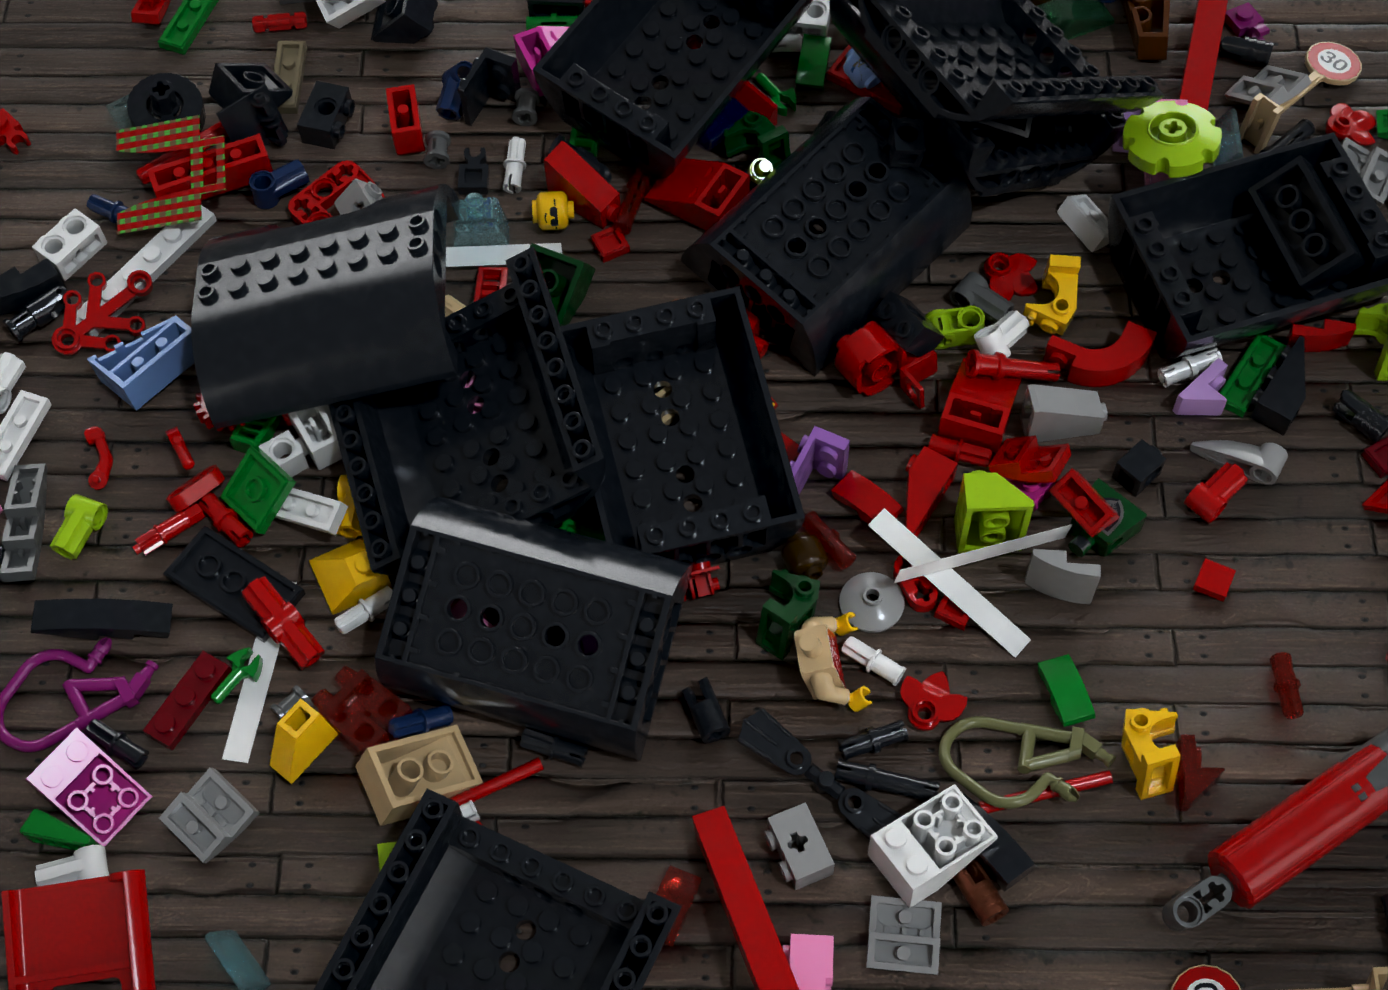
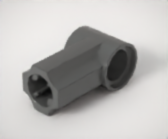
(975, 291)

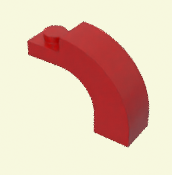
(1103, 365)

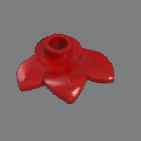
(1351, 124)
(1014, 276)
(932, 697)

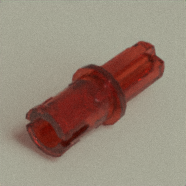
(1286, 685)

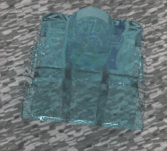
(480, 222)

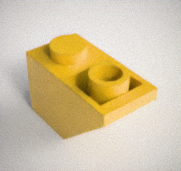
(299, 740)

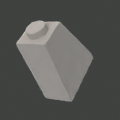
(1061, 412)

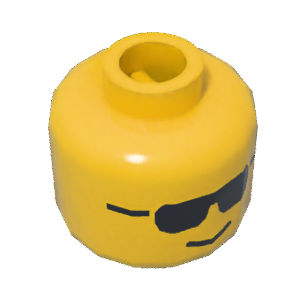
(552, 210)

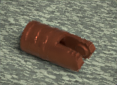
(981, 893)

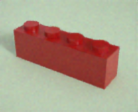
(241, 161)

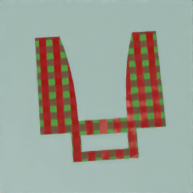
(177, 206)

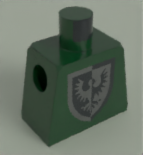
(1116, 534)

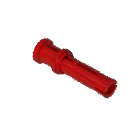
(999, 366)

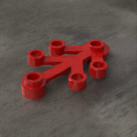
(98, 315)

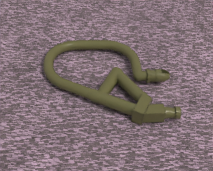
(1078, 742)

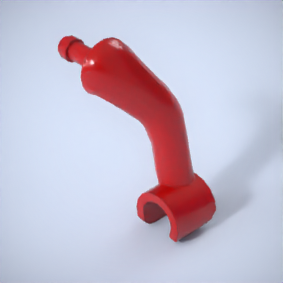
(100, 475)

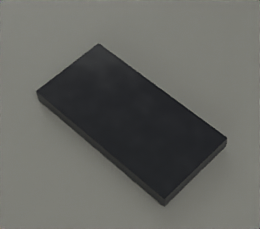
(219, 572)

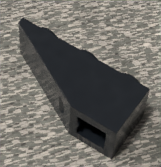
(1285, 391)

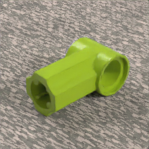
(81, 518)

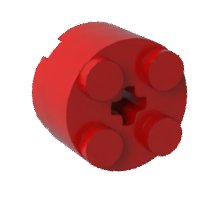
(869, 359)

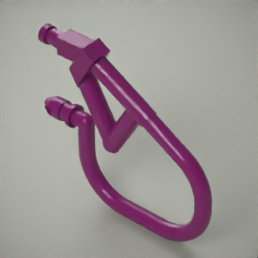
(129, 692)

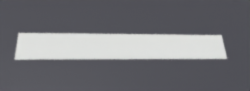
(489, 254)
(982, 553)
(951, 584)
(251, 704)

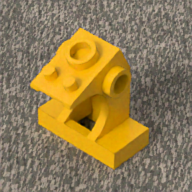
(1062, 279)
(1152, 766)

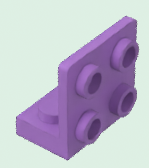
(823, 452)

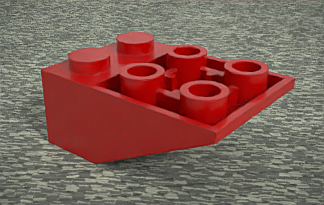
(700, 191)
(978, 409)

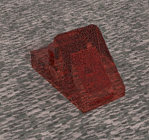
(1191, 777)

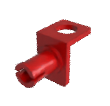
(914, 371)

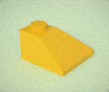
(347, 576)

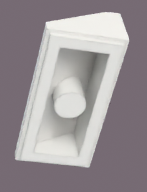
(1085, 221)

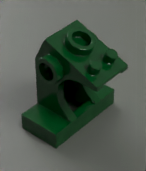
(759, 137)
(801, 599)

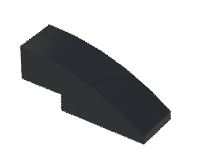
(22, 288)
(1004, 857)

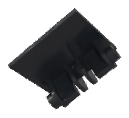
(254, 115)

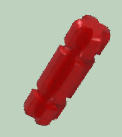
(279, 22)

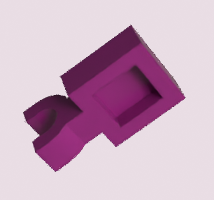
(1246, 21)

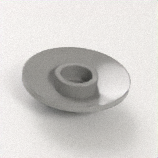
(872, 615)

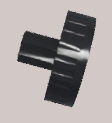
(164, 96)

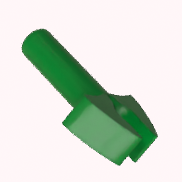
(777, 95)
(238, 673)

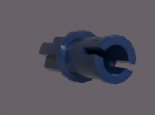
(105, 207)
(420, 721)

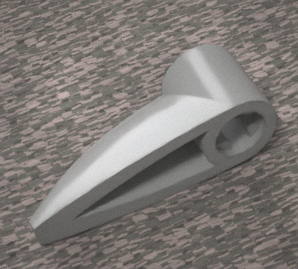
(1259, 463)

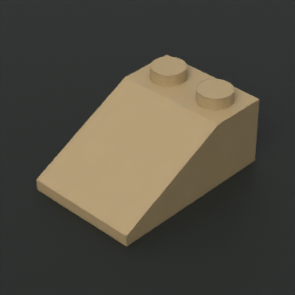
(403, 769)

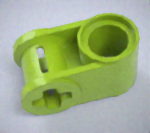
(954, 325)

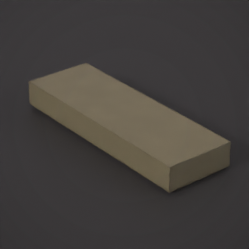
(290, 68)

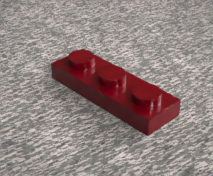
(187, 700)

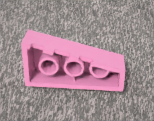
(811, 960)

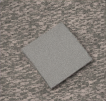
(1273, 82)
(1371, 167)
(1066, 581)
(209, 815)
(904, 936)

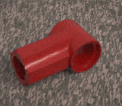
(1212, 497)

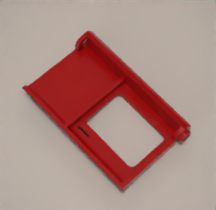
(79, 933)

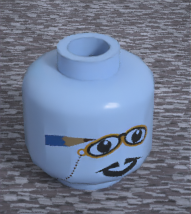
(859, 72)

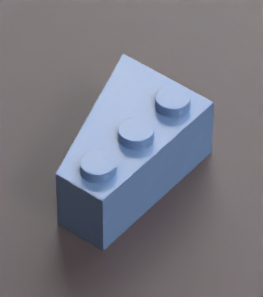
(148, 363)

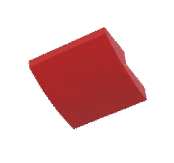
(1027, 462)

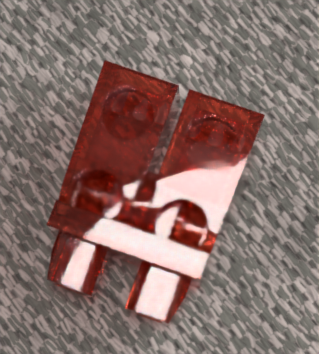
(354, 704)

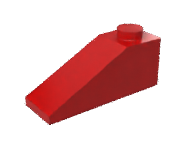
(927, 483)

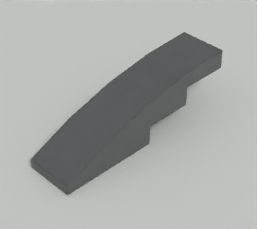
(24, 523)

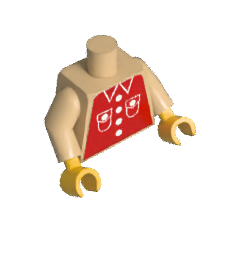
(821, 660)

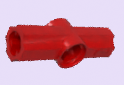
(283, 622)

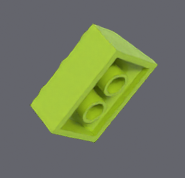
(989, 511)

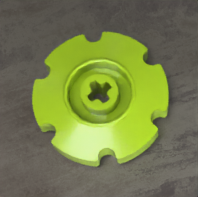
(1172, 139)

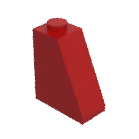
(591, 193)

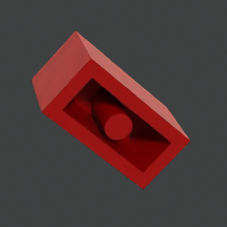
(405, 119)

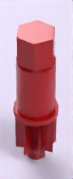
(168, 529)

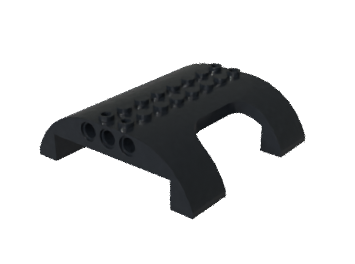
(324, 308)

